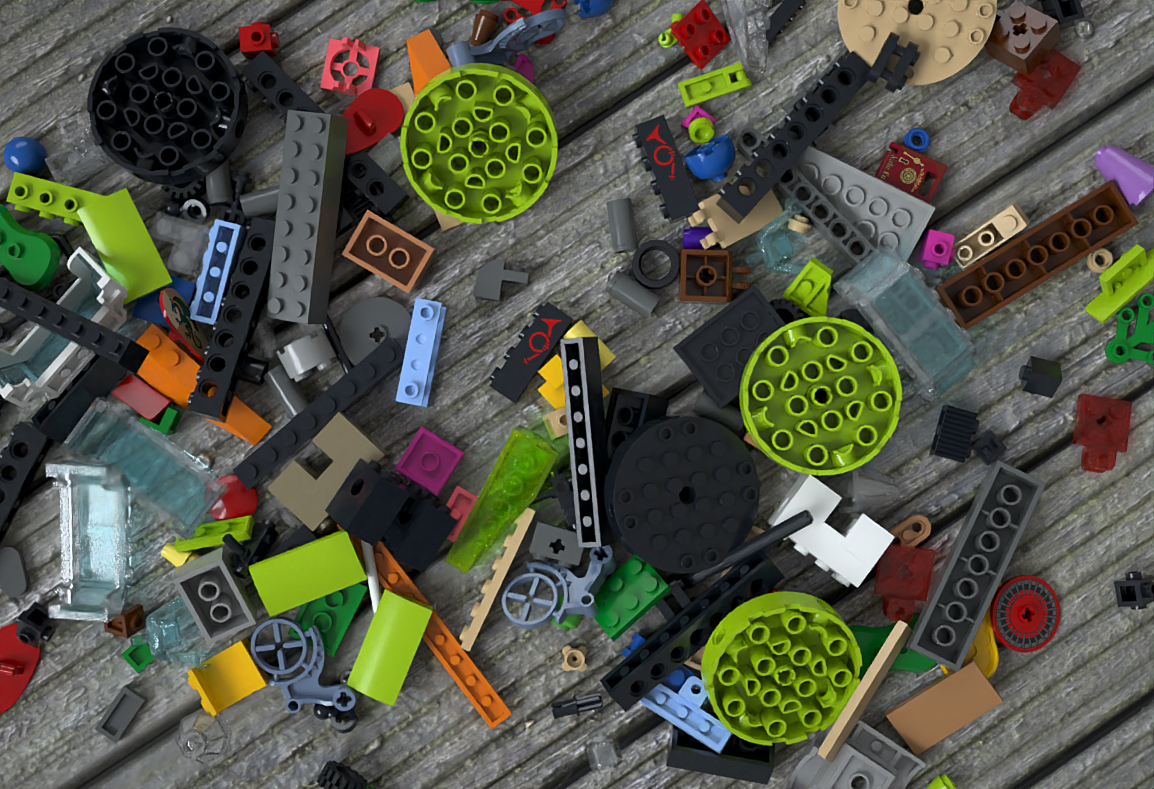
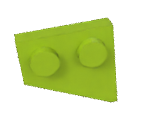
(811, 288)

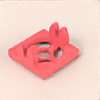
(334, 49)

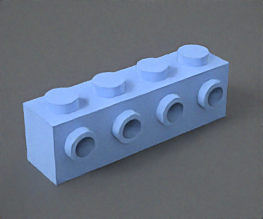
(218, 265)

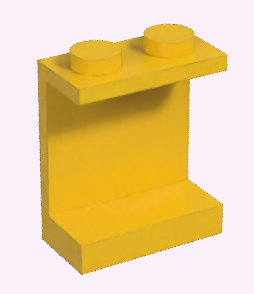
(228, 678)

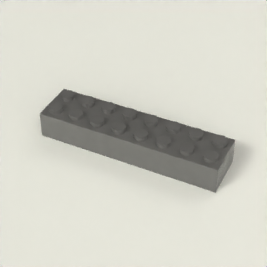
(307, 217)
(975, 565)

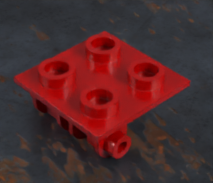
(700, 34)

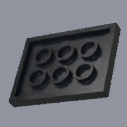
(724, 344)

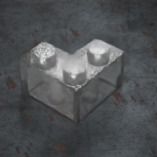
(82, 153)
(188, 243)

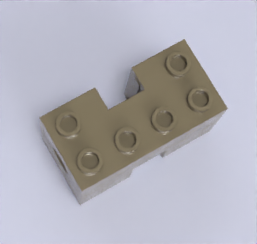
(307, 491)

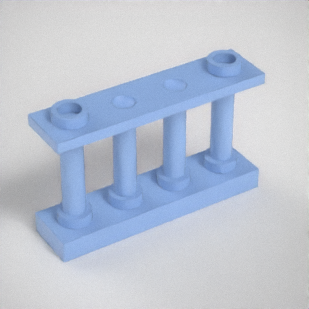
(421, 352)

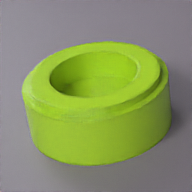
(701, 130)

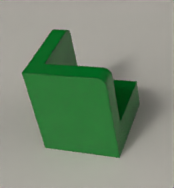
(167, 423)

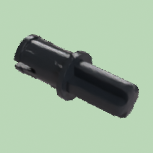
(577, 705)

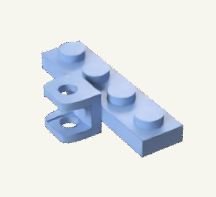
(687, 712)

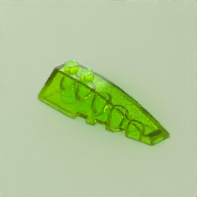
(505, 495)

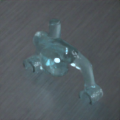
(776, 246)
(165, 635)

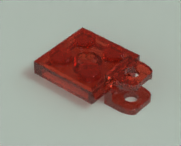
(1037, 91)
(1101, 444)
(903, 591)

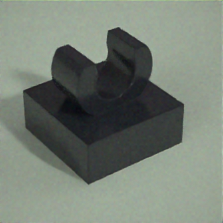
(988, 447)

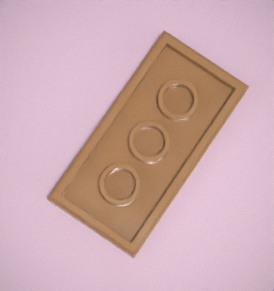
(944, 707)

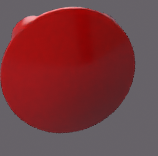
(236, 502)

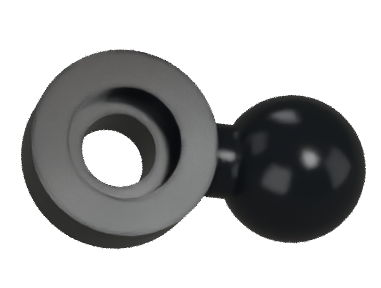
(176, 208)
(336, 716)

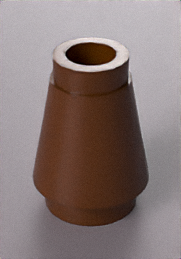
(484, 27)

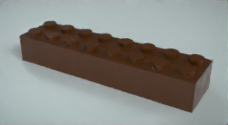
(1036, 255)

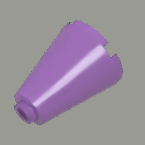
(1129, 174)

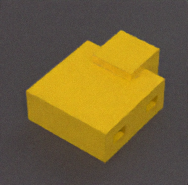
(554, 386)

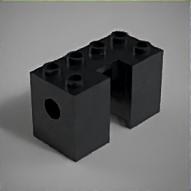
(384, 509)

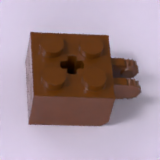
(1022, 37)
(720, 269)

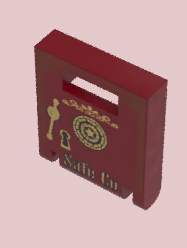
(908, 169)

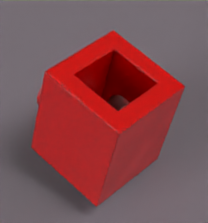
(258, 38)

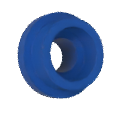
(923, 137)

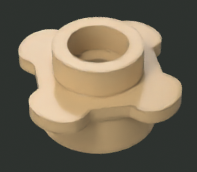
(579, 664)

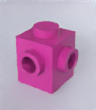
(936, 250)

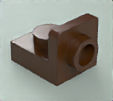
(127, 622)

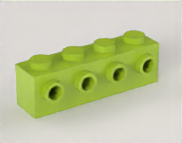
(49, 198)

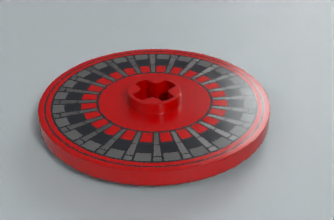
(1039, 623)

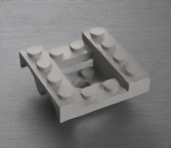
(817, 773)

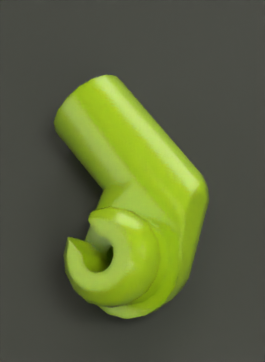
(667, 39)

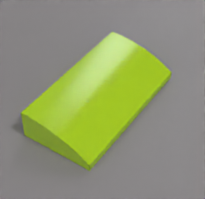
(125, 245)
(308, 572)
(389, 647)

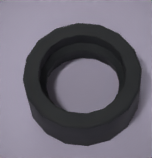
(669, 251)

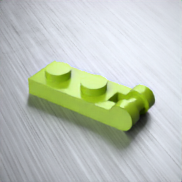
(713, 85)

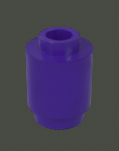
(693, 235)

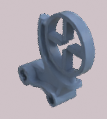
(510, 41)
(578, 592)
(306, 685)

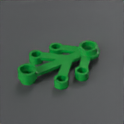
(1142, 333)

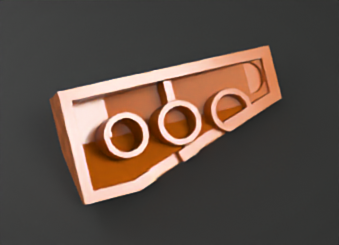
(425, 59)

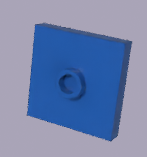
(149, 307)

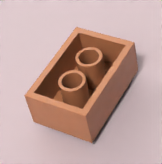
(389, 252)

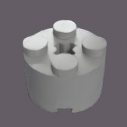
(307, 354)

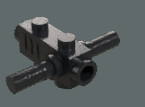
(561, 488)
(251, 550)

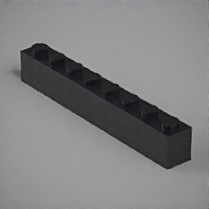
(72, 326)
(319, 413)
(586, 438)

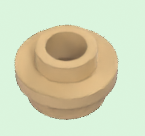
(799, 224)
(1107, 260)

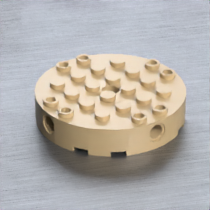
(946, 31)

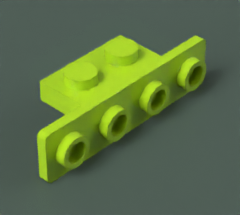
(1122, 282)

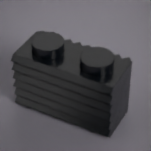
(954, 434)

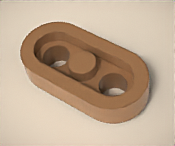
(906, 535)

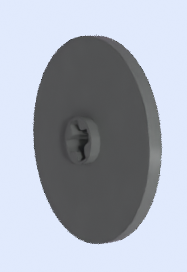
(365, 318)

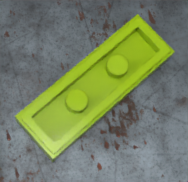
(212, 533)

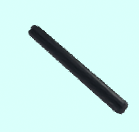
(752, 547)

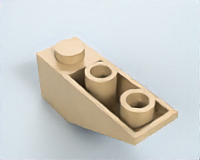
(990, 235)

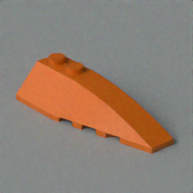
(173, 373)

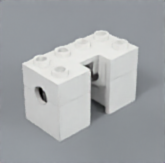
(847, 552)

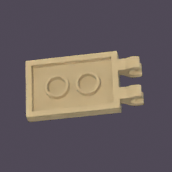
(728, 231)

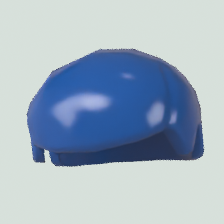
(24, 155)

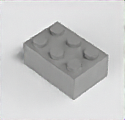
(215, 595)

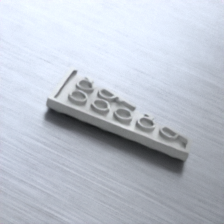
(871, 205)

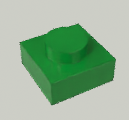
(138, 657)

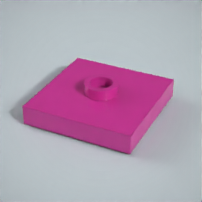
(429, 461)

